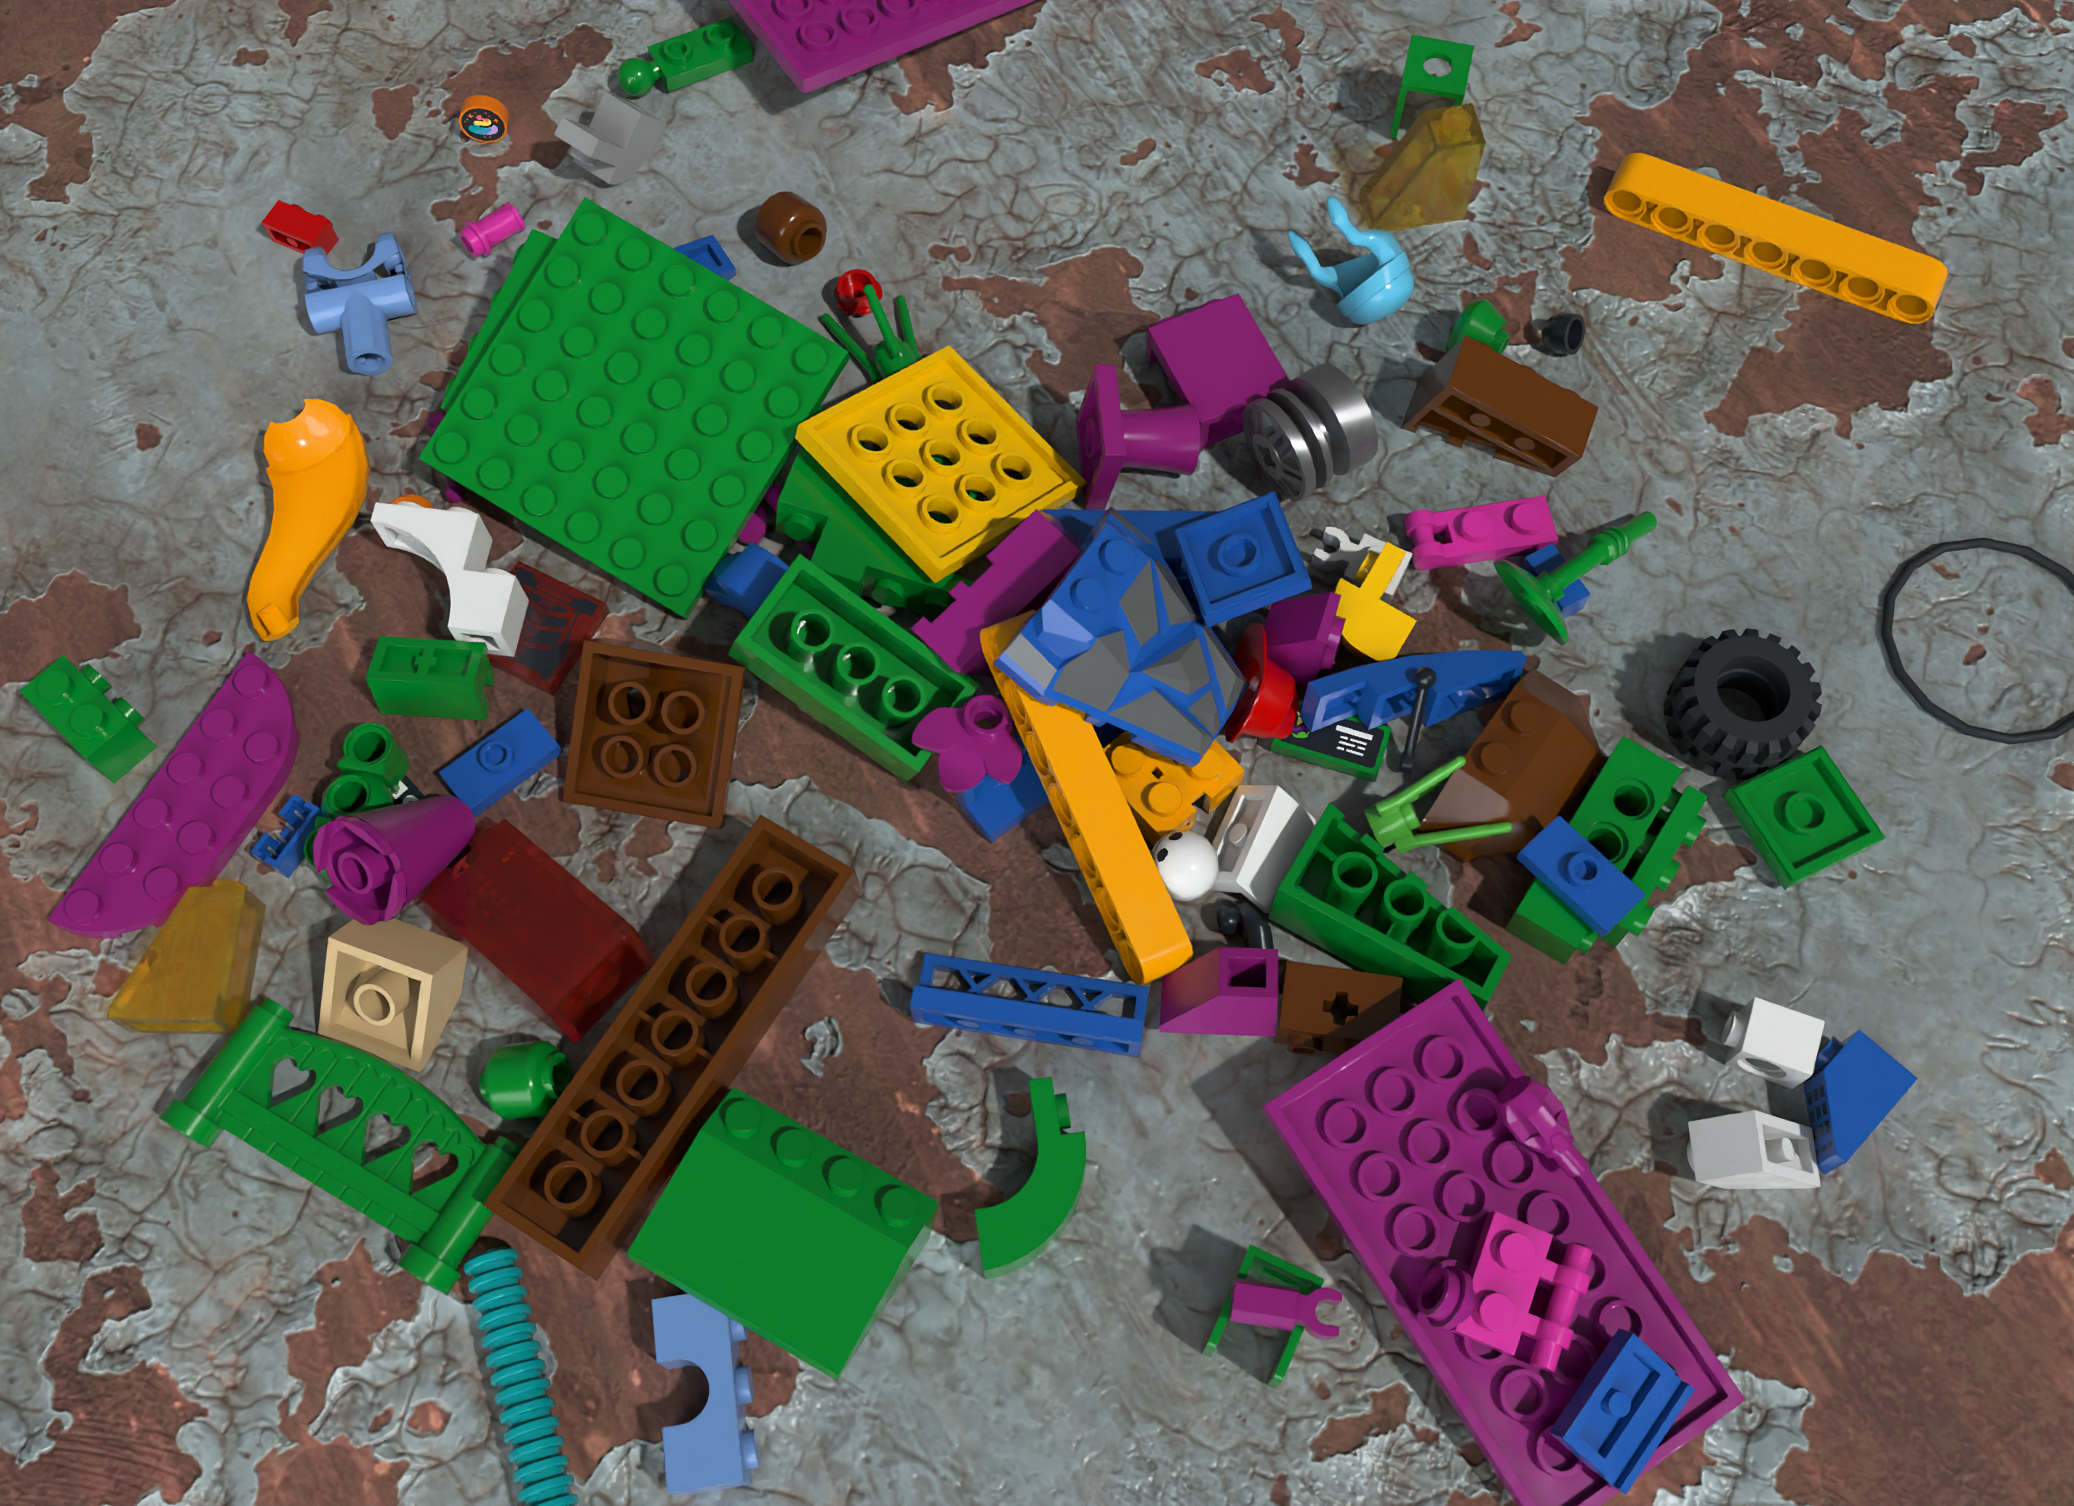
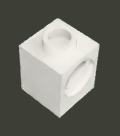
(1772, 1042)

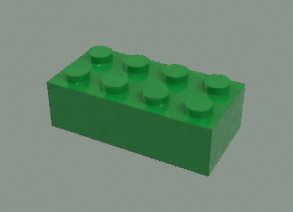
(849, 666)

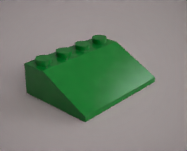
(785, 1232)

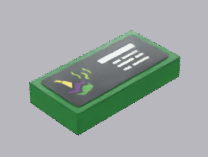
(1339, 746)

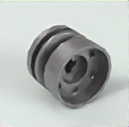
(1310, 431)

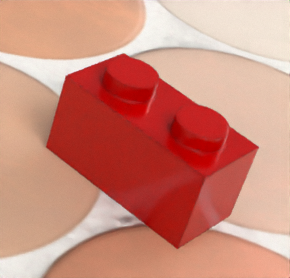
(299, 229)

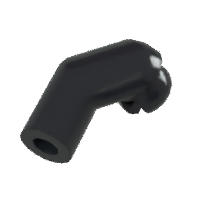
(1247, 922)

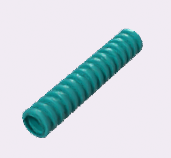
(519, 1379)

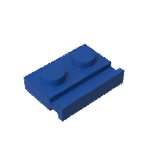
(1622, 1410)

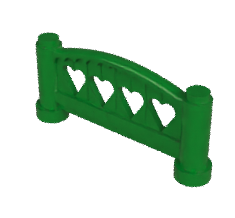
(237, 1098)

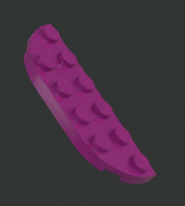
(191, 810)

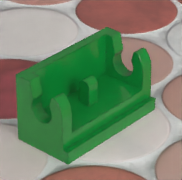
(430, 678)

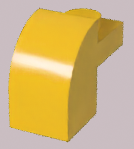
(1373, 627)

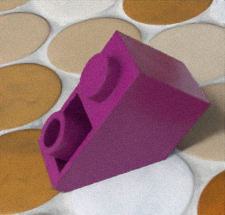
(1304, 635)
(1223, 994)

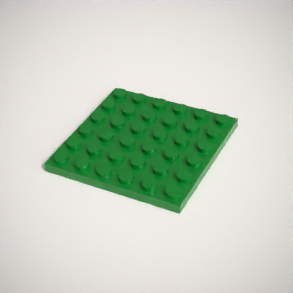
(635, 407)

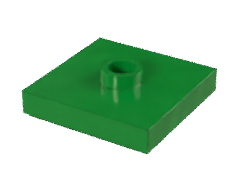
(1803, 817)

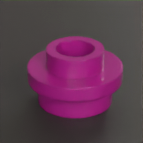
(1446, 1297)

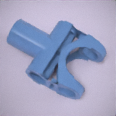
(360, 302)

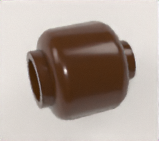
(790, 227)

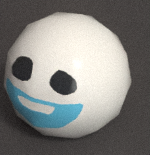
(1185, 864)

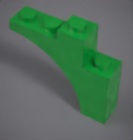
(853, 544)

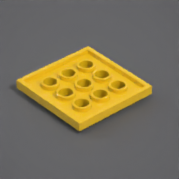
(940, 488)

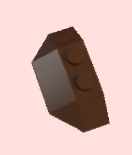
(1518, 770)

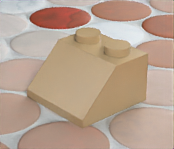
(390, 989)

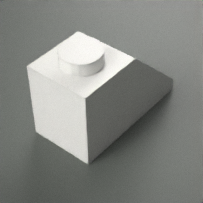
(1752, 1152)

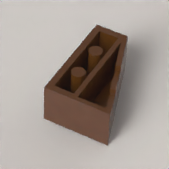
(1502, 406)

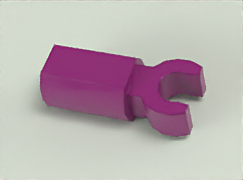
(1281, 1307)

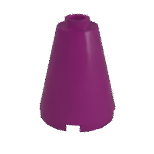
(390, 854)

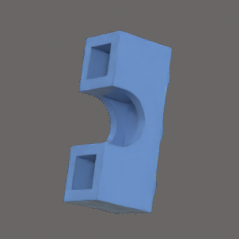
(715, 1446)

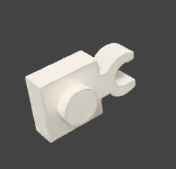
(1351, 556)

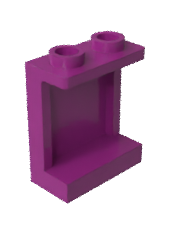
(1216, 363)

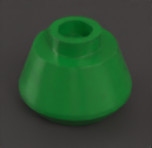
(1482, 323)

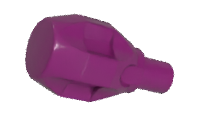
(1540, 1122)

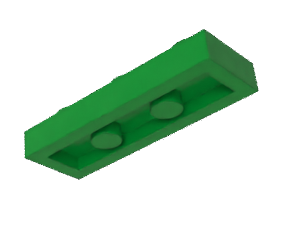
(1657, 866)

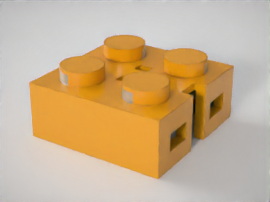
(1165, 800)

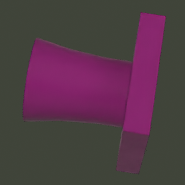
(1129, 438)

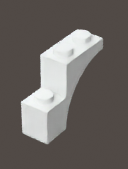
(484, 602)

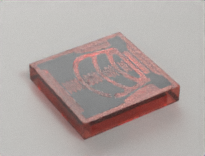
(552, 629)

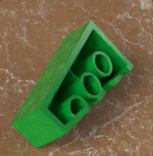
(1380, 917)

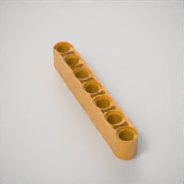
(1776, 238)
(1096, 823)

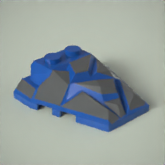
(1128, 648)

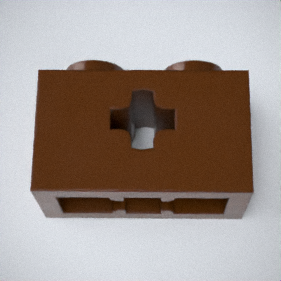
(1311, 990)

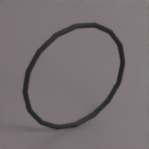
(1910, 685)

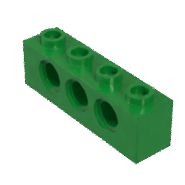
(1630, 777)

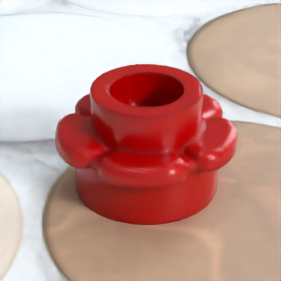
(853, 284)

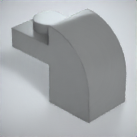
(615, 141)

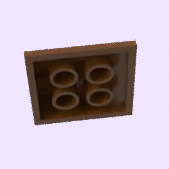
(654, 732)

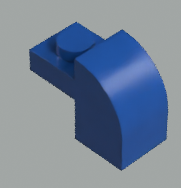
(746, 579)

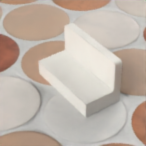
(1259, 842)

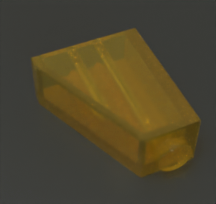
(1427, 172)
(197, 966)

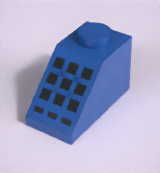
(1851, 1095)

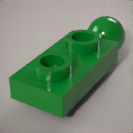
(687, 58)

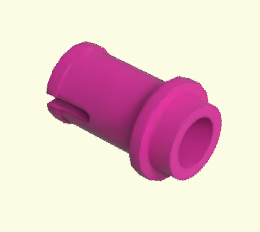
(491, 230)

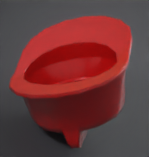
(1270, 700)

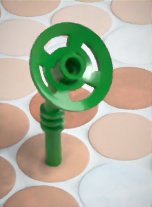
(1541, 593)

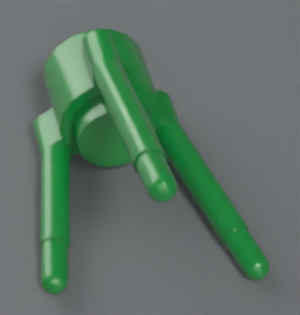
(891, 353)

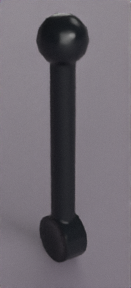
(1424, 678)

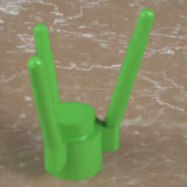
(1395, 816)

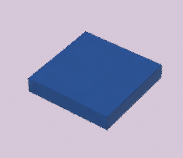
(1241, 559)

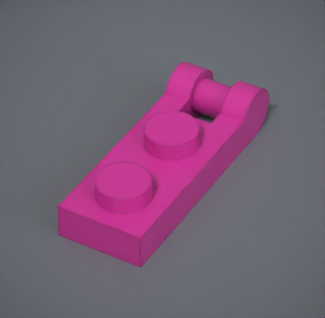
(1480, 532)

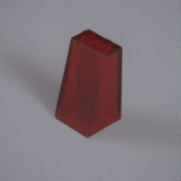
(540, 929)

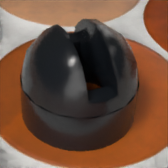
(1564, 333)

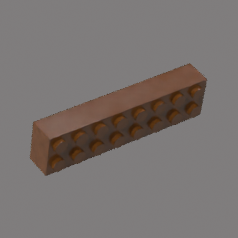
(675, 1048)

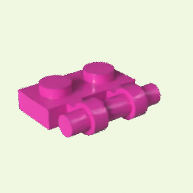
(1504, 1279)

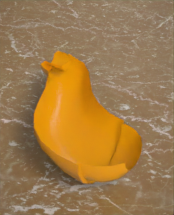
(318, 490)

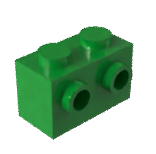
(88, 719)

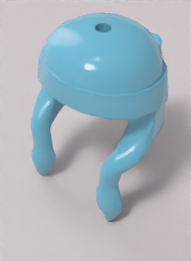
(1369, 284)

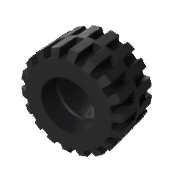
(1767, 675)

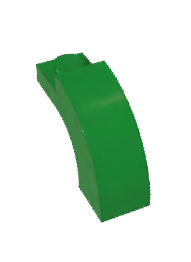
(1039, 1213)

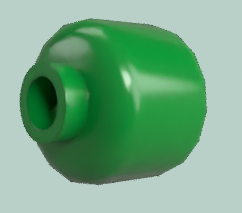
(524, 1079)

